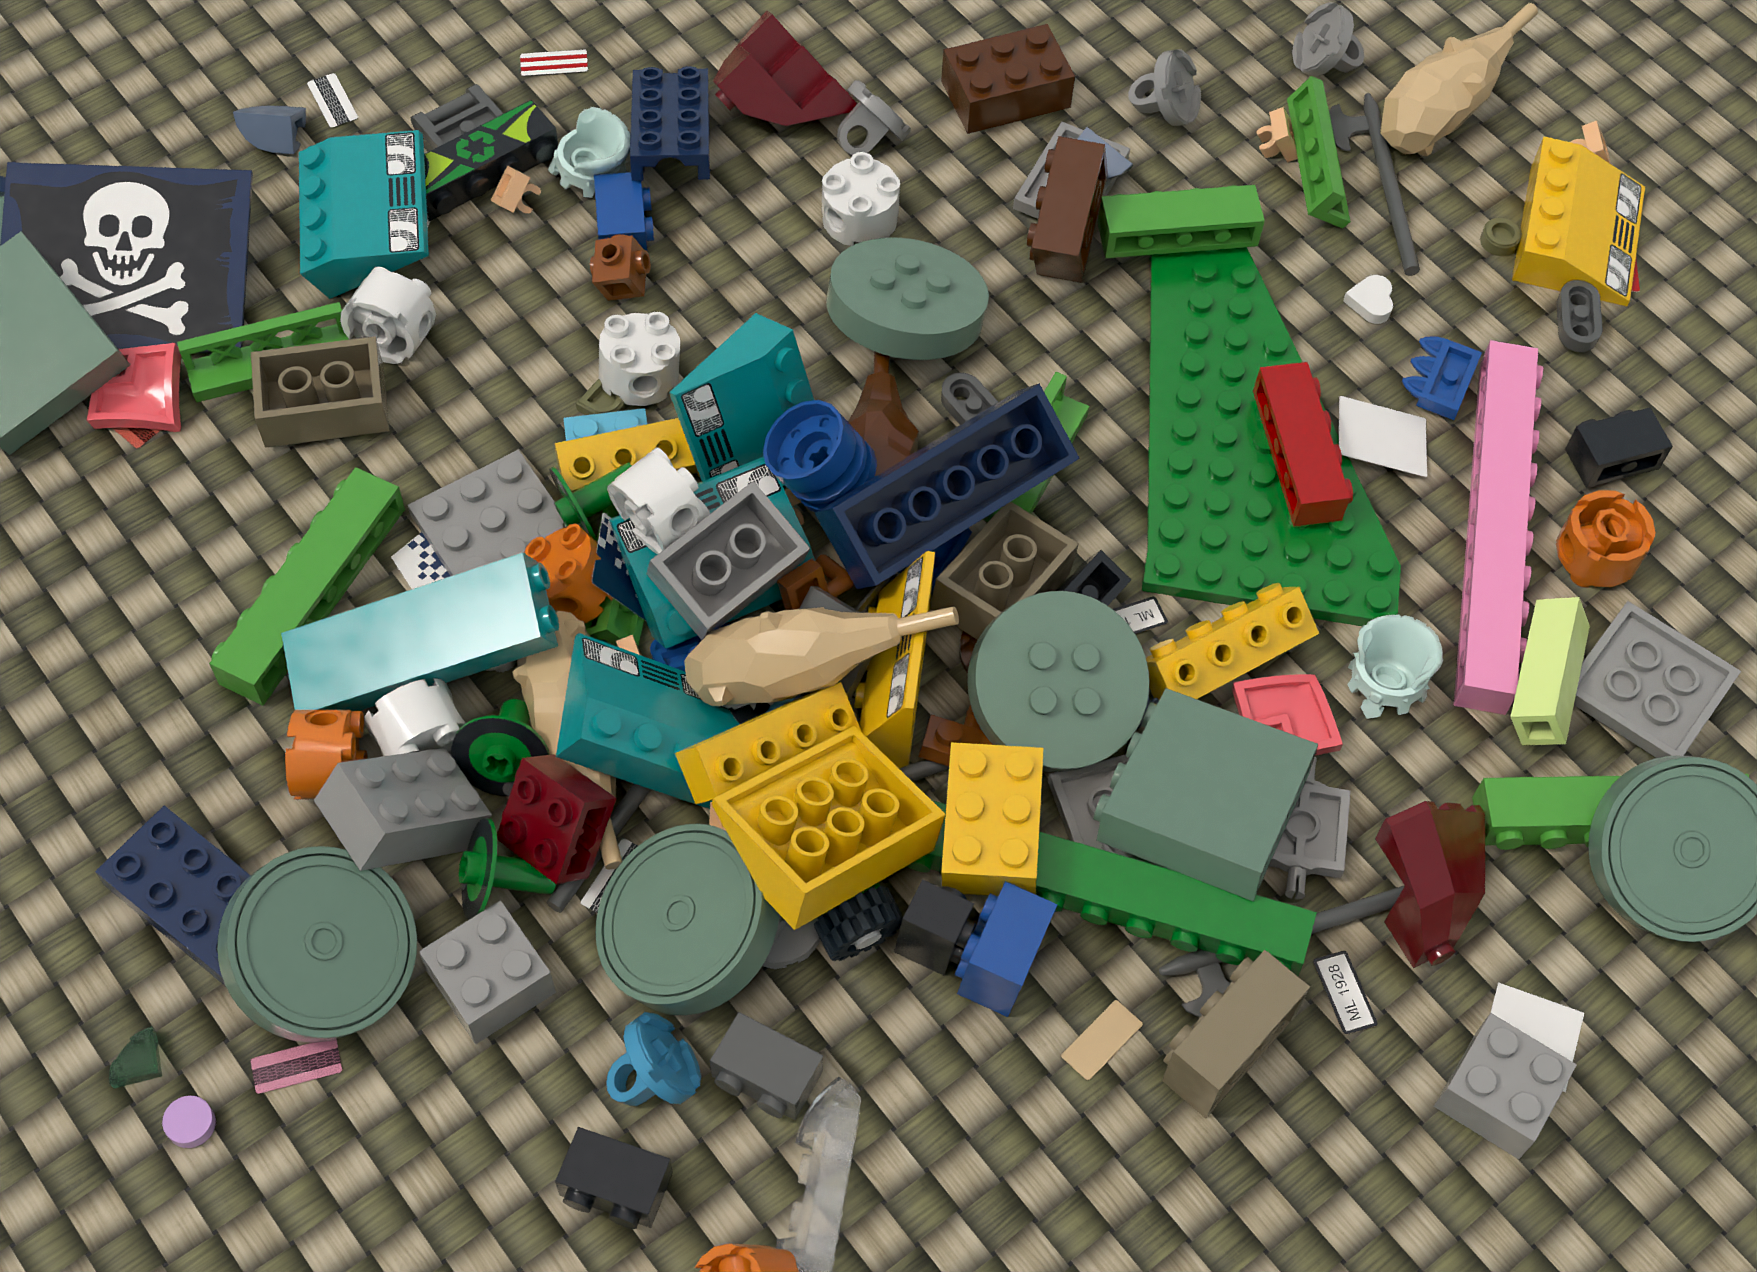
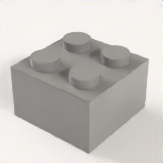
(488, 972)
(1505, 1086)

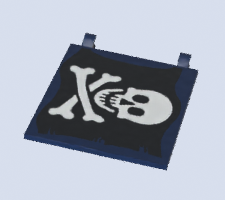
(138, 246)

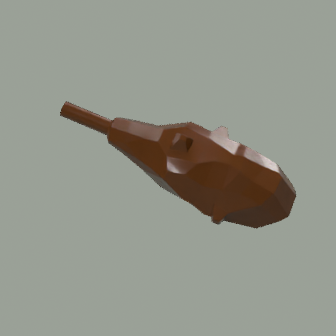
(882, 419)

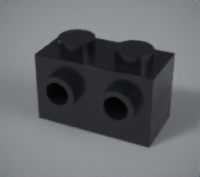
(1618, 447)
(935, 927)
(613, 1179)

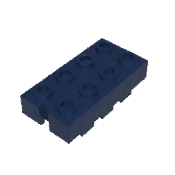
(670, 119)
(176, 884)

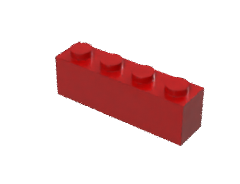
(1302, 444)

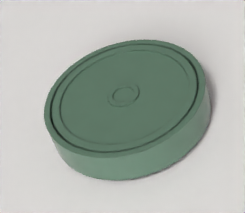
(907, 298)
(1059, 679)
(1678, 847)
(684, 922)
(316, 945)

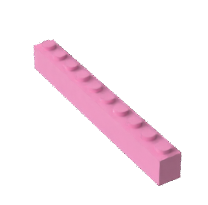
(1497, 529)

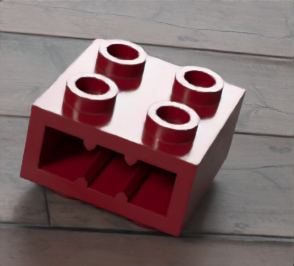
(555, 818)

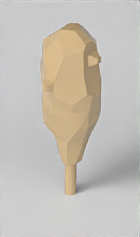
(1447, 87)
(795, 651)
(544, 690)

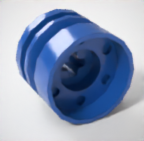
(817, 454)

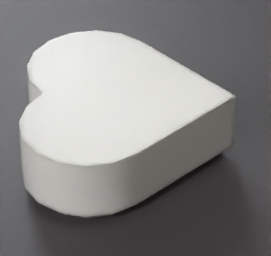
(1371, 299)

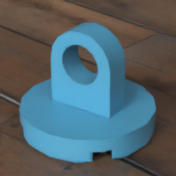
(660, 1062)

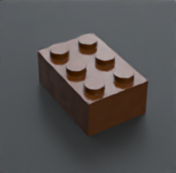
(1007, 78)
(1068, 209)

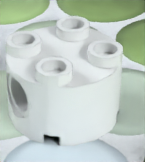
(860, 200)
(393, 311)
(639, 357)
(657, 500)
(415, 719)

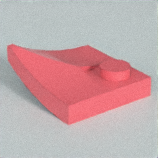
(142, 393)
(1291, 705)

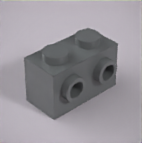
(766, 1067)

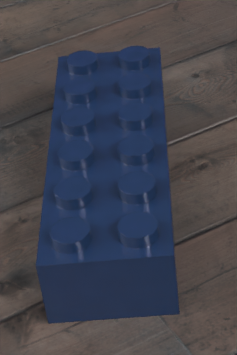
(947, 486)

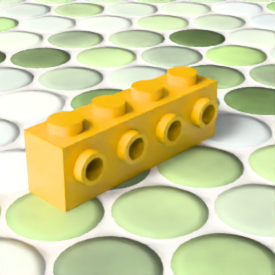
(596, 455)
(1231, 645)
(764, 742)

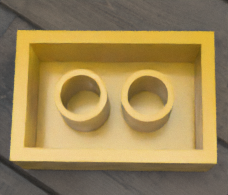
(992, 818)

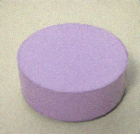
(189, 1121)

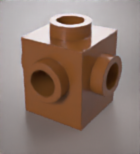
(619, 267)

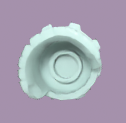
(591, 149)
(1394, 663)

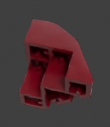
(778, 78)
(1443, 873)

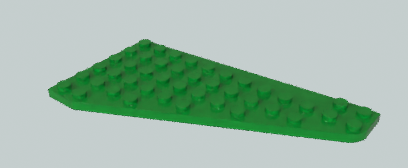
(1212, 483)

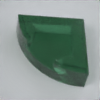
(137, 1060)

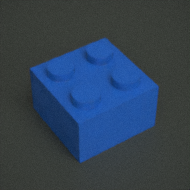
(1003, 947)

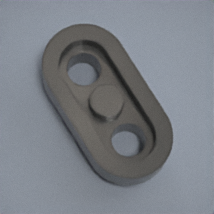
(1581, 324)
(969, 387)

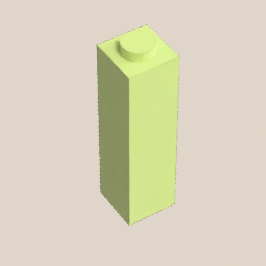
(1550, 671)

